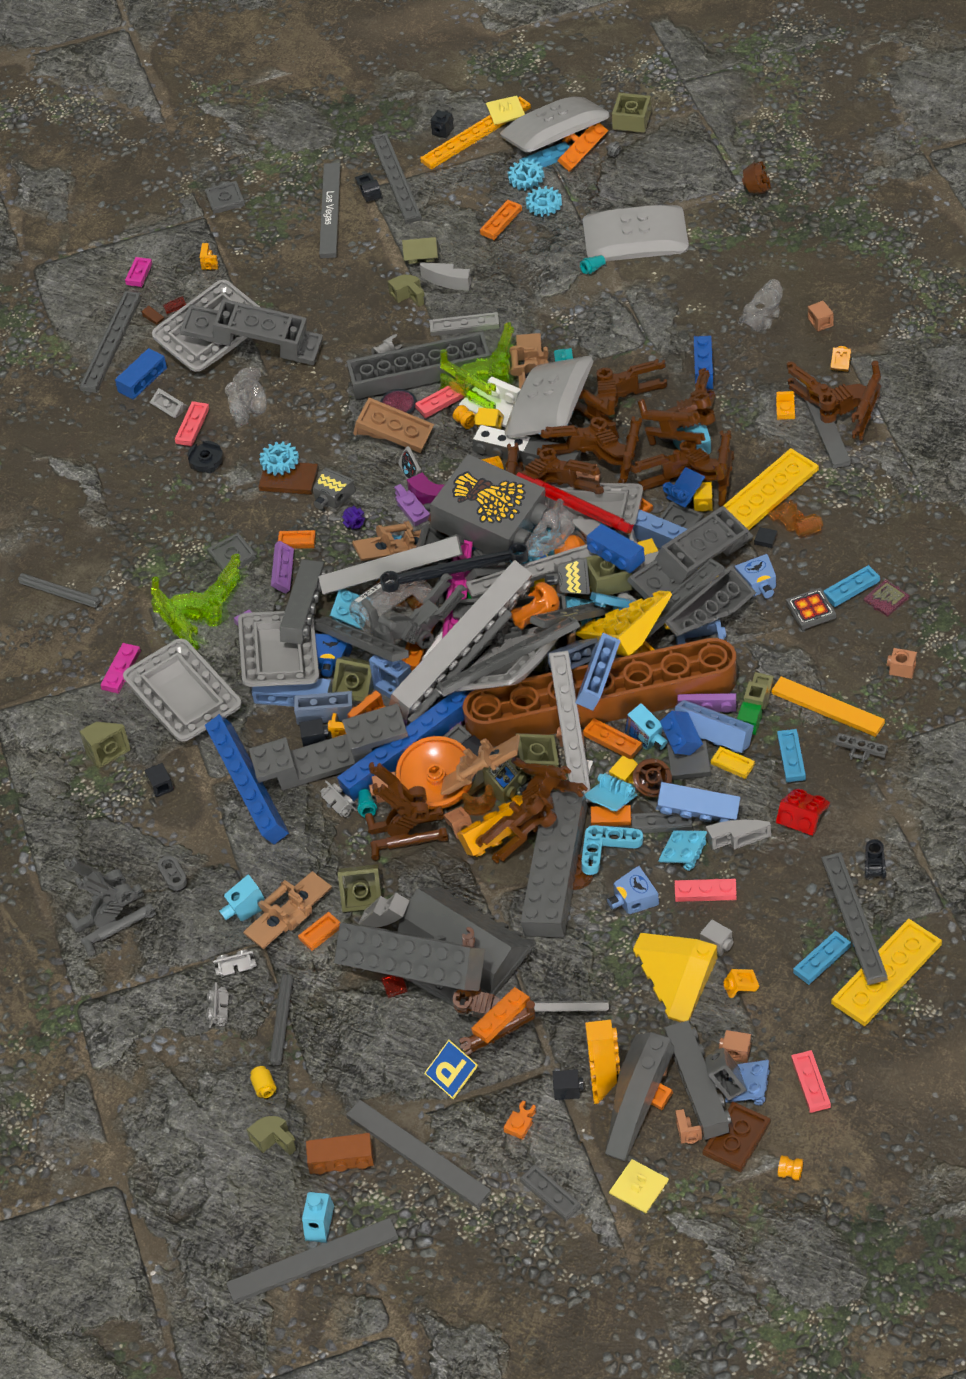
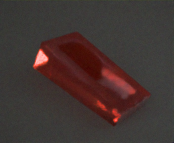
(174, 305)

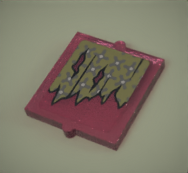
(886, 598)

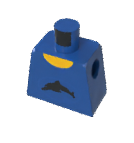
(328, 651)

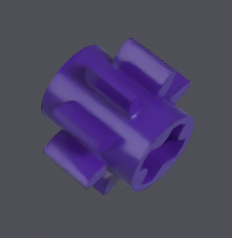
(353, 517)

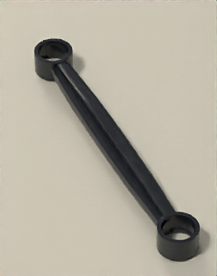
(453, 567)

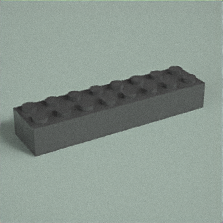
(412, 365)
(554, 868)
(410, 956)

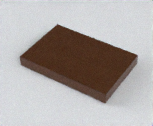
(299, 480)
(743, 1137)

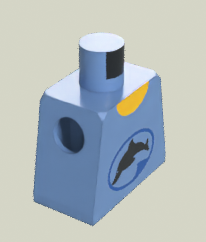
(759, 575)
(634, 892)

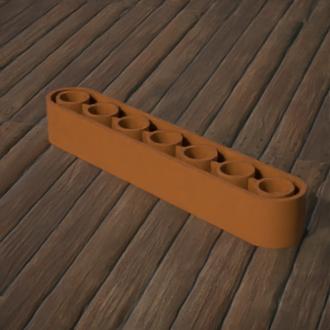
(644, 678)

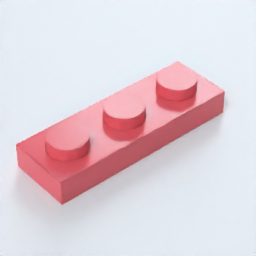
(437, 401)
(192, 423)
(705, 890)
(810, 1081)

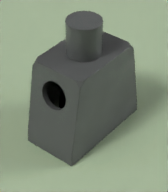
(719, 1067)

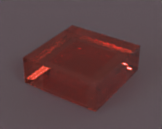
(393, 985)

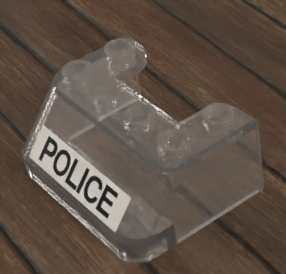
(385, 601)

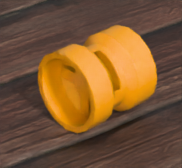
(464, 416)
(790, 1167)

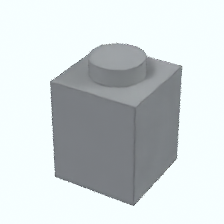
(717, 935)

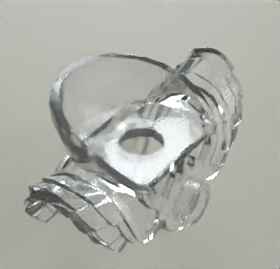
(761, 319)
(246, 395)
(562, 527)

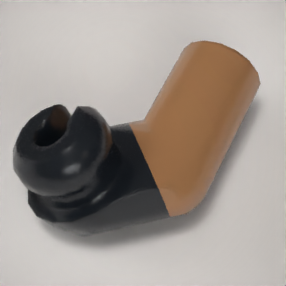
(571, 636)

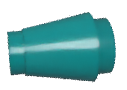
(591, 264)
(366, 803)

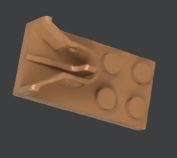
(392, 424)

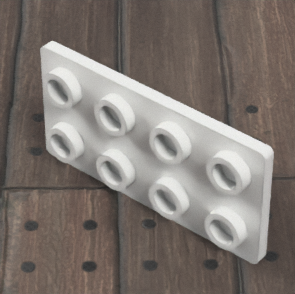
(503, 397)

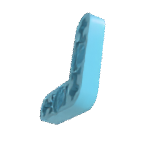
(598, 841)

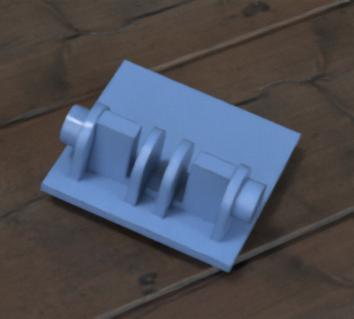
(755, 1080)

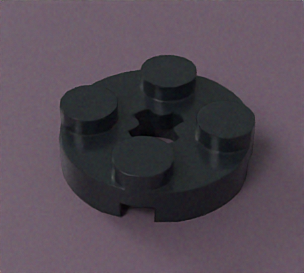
(207, 464)

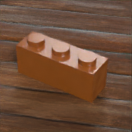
(339, 1153)

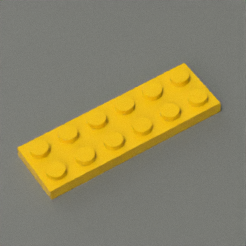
(771, 488)
(901, 959)

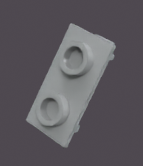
(343, 804)
(242, 960)
(217, 998)

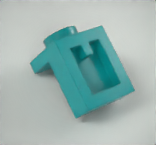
(563, 354)

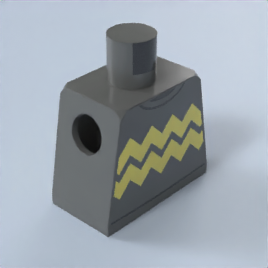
(332, 489)
(570, 577)

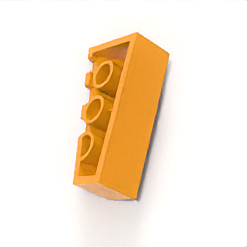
(472, 832)
(603, 1057)

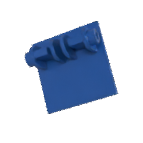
(684, 487)

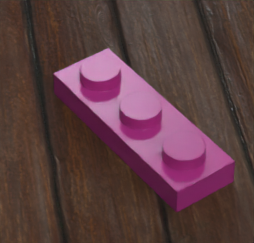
(123, 660)

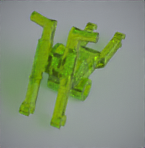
(479, 372)
(196, 605)

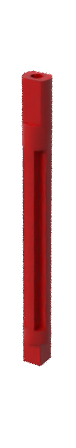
(582, 506)

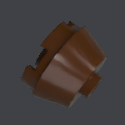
(756, 178)
(649, 775)

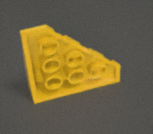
(629, 624)
(677, 969)

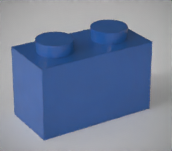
(681, 732)

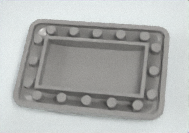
(553, 123)
(636, 232)
(195, 352)
(548, 396)
(618, 499)
(272, 662)
(514, 671)
(181, 689)

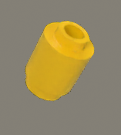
(262, 1082)

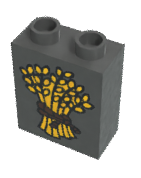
(488, 506)

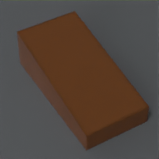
(152, 315)

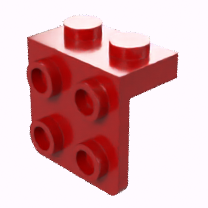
(801, 811)

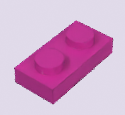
(138, 271)

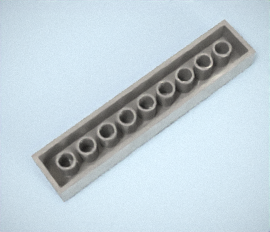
(461, 638)

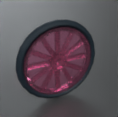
(400, 399)

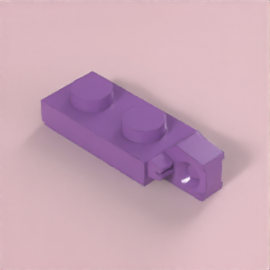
(410, 505)

